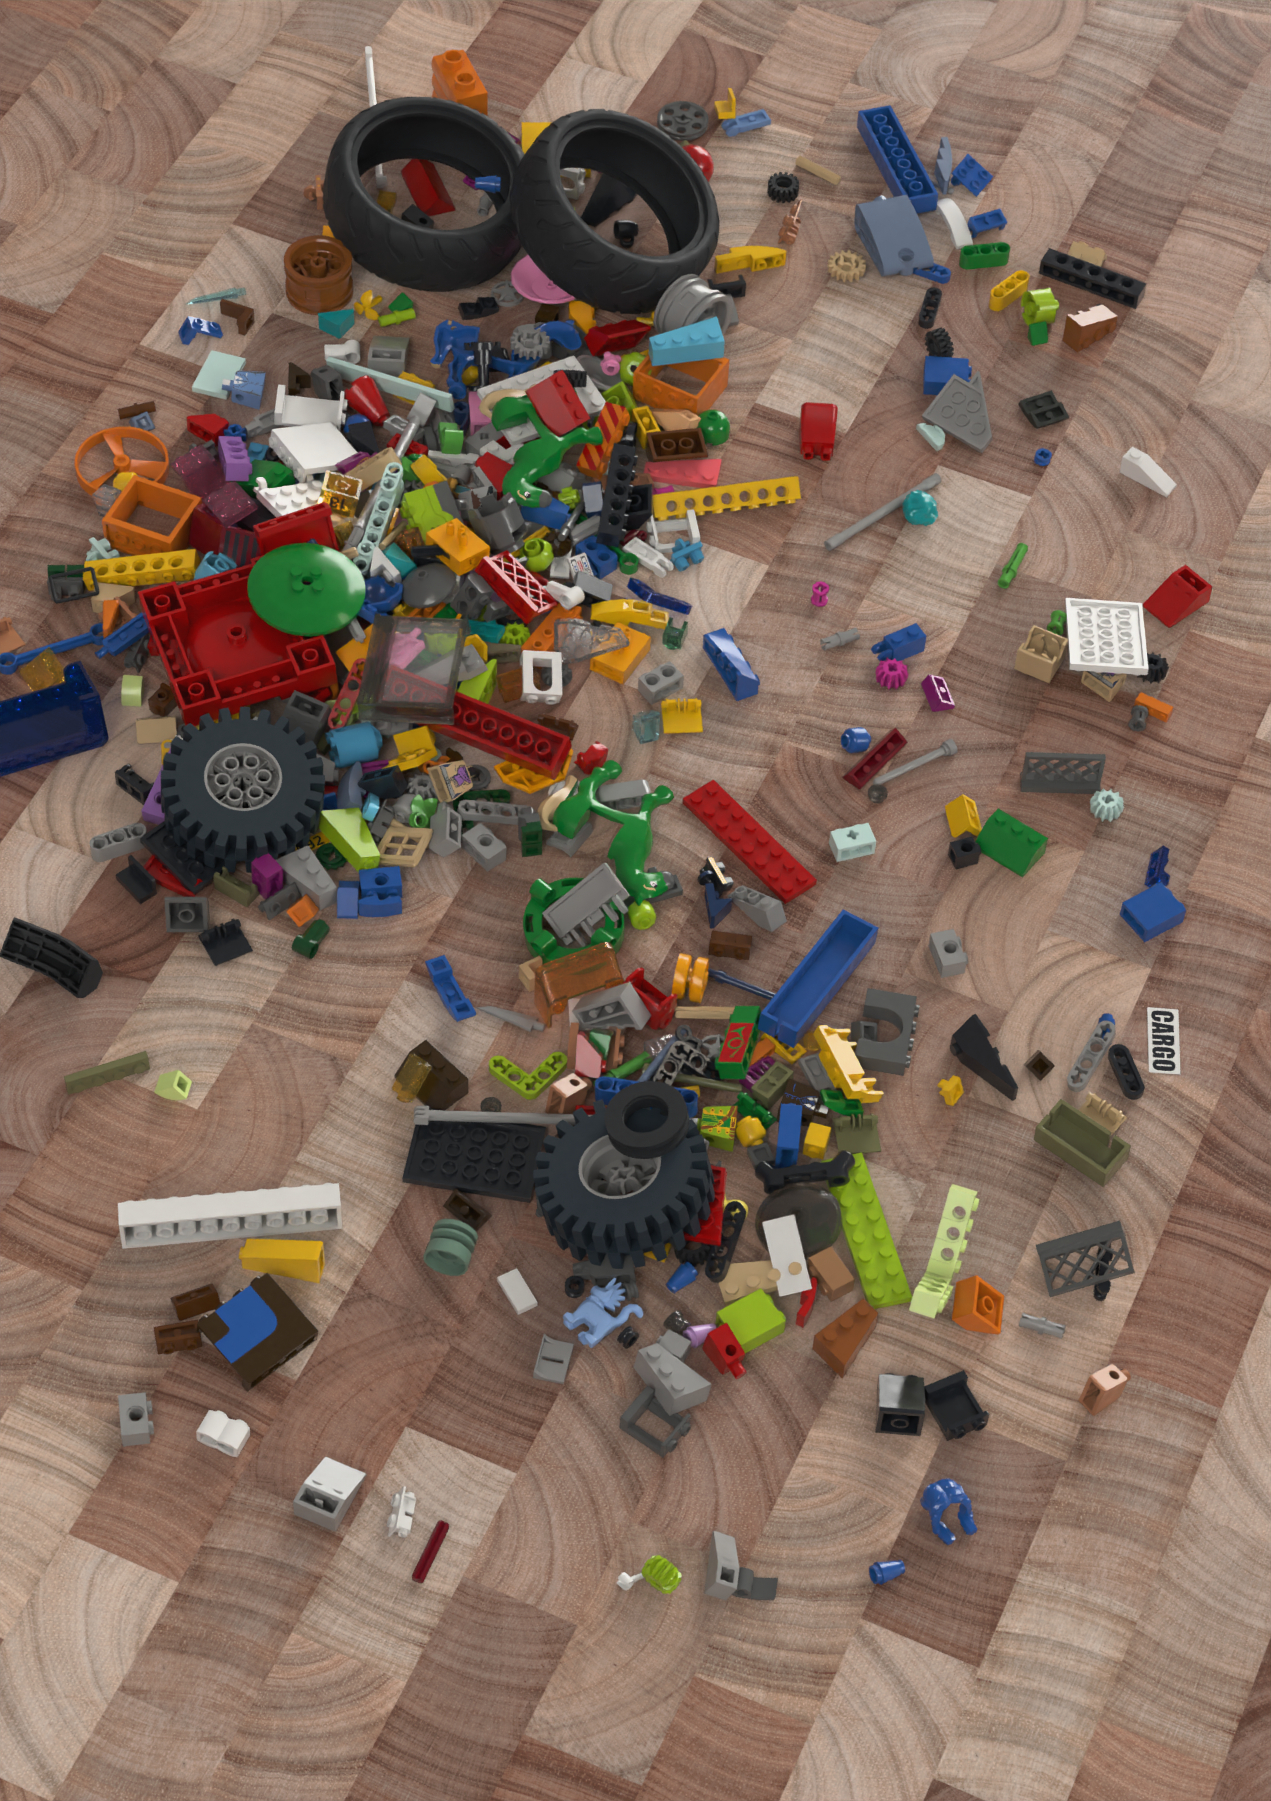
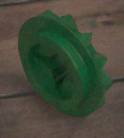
(323, 854)

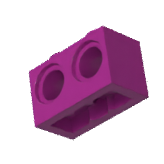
(267, 875)

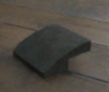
(1043, 410)

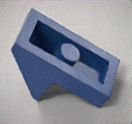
(347, 899)

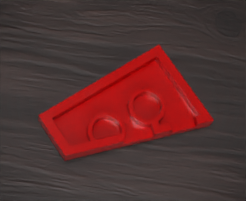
(165, 878)

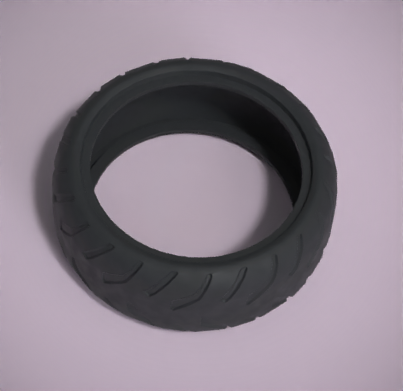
(647, 164)
(404, 251)

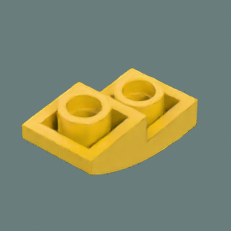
(427, 470)

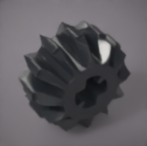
(1156, 668)

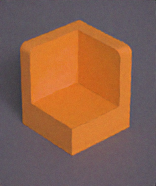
(302, 910)

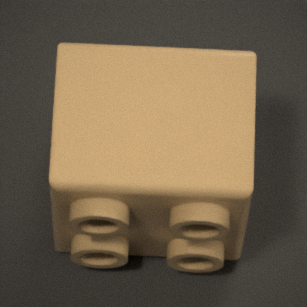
(1041, 654)

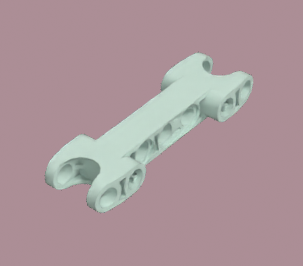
(388, 498)

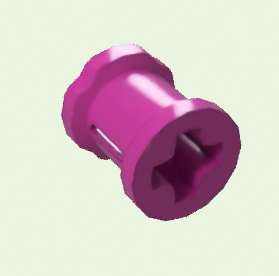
(823, 594)

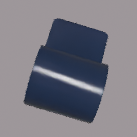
(462, 416)

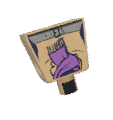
(1104, 683)
(451, 779)

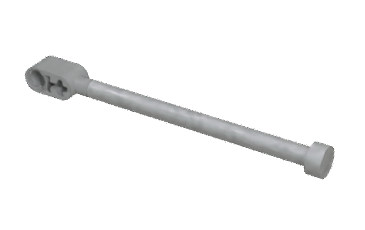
(417, 417)

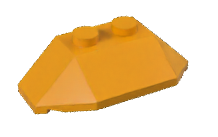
(528, 780)

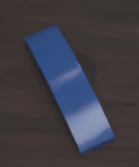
(448, 989)

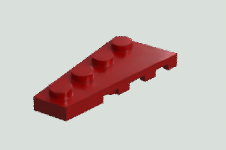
(712, 1227)

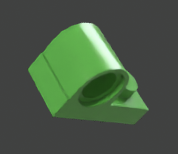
(450, 438)

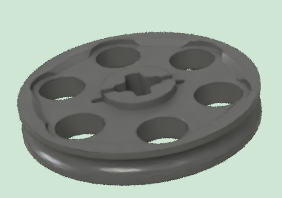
(682, 120)

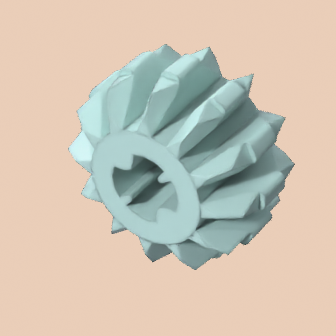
(1106, 805)

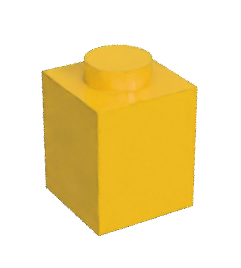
(816, 1141)

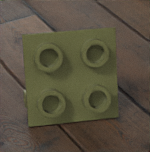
(857, 1133)

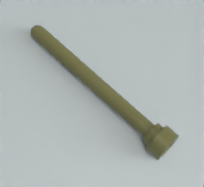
(702, 1081)

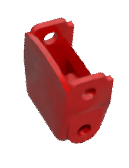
(656, 1002)

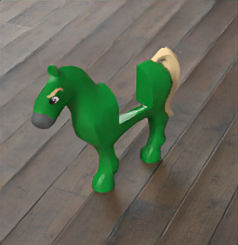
(536, 457)
(632, 842)

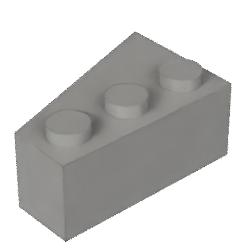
(309, 877)
(612, 1007)
(674, 1382)

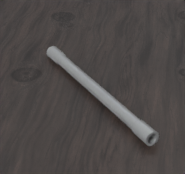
(839, 538)

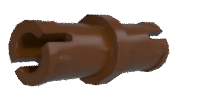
(136, 409)

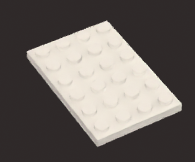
(588, 395)
(1106, 636)

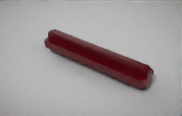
(430, 1551)

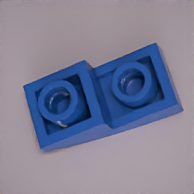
(373, 907)

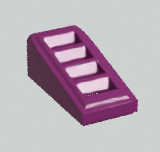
(748, 1082)

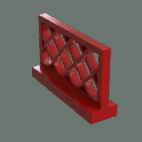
(512, 592)

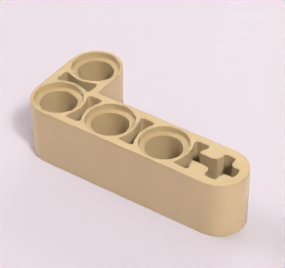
(373, 468)

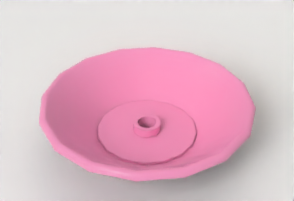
(535, 285)

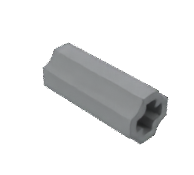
(584, 530)

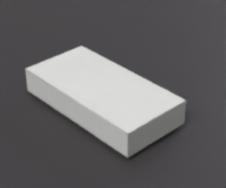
(517, 1291)

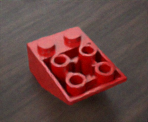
(1178, 596)

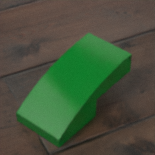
(835, 1101)

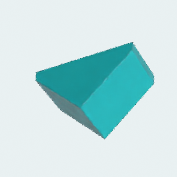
(336, 322)

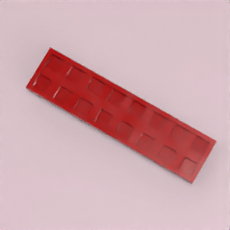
(749, 841)

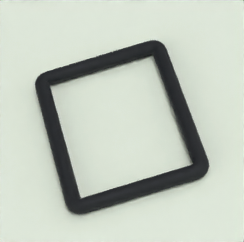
(71, 573)

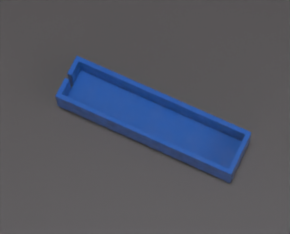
(818, 978)

